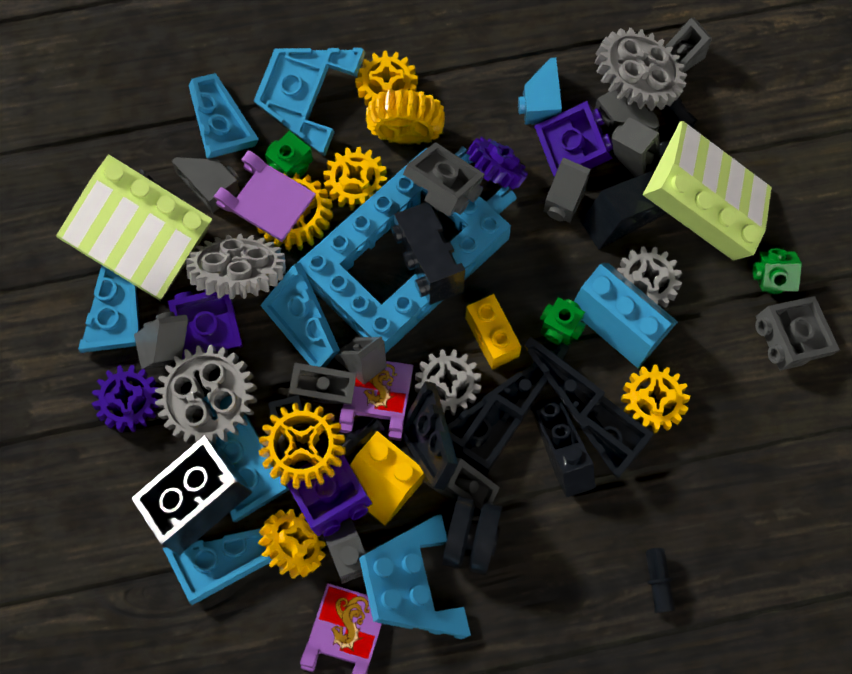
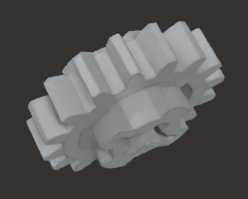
(657, 269)
(459, 380)

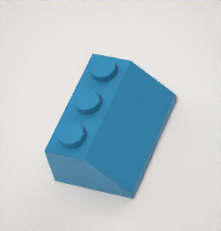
(623, 314)

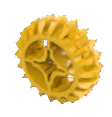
(405, 116)
(305, 232)
(294, 455)

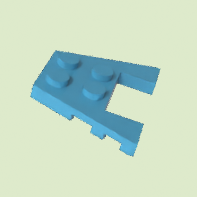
(293, 86)
(400, 587)

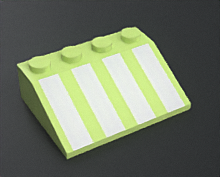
(710, 193)
(134, 227)

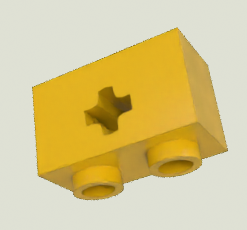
(493, 331)

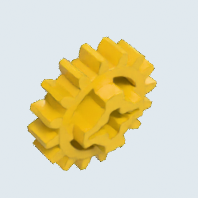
(381, 69)
(357, 166)
(667, 397)
(291, 544)

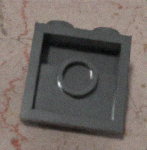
(447, 178)
(796, 332)

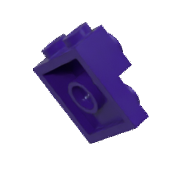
(575, 137)
(209, 321)
(333, 501)

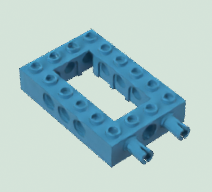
(330, 259)

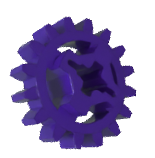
(497, 163)
(114, 399)

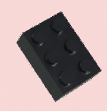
(191, 495)

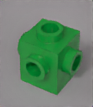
(289, 155)
(777, 271)
(562, 331)

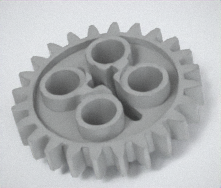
(640, 69)
(235, 266)
(230, 383)

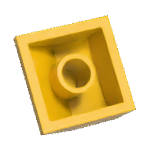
(387, 476)

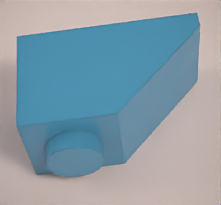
(541, 95)

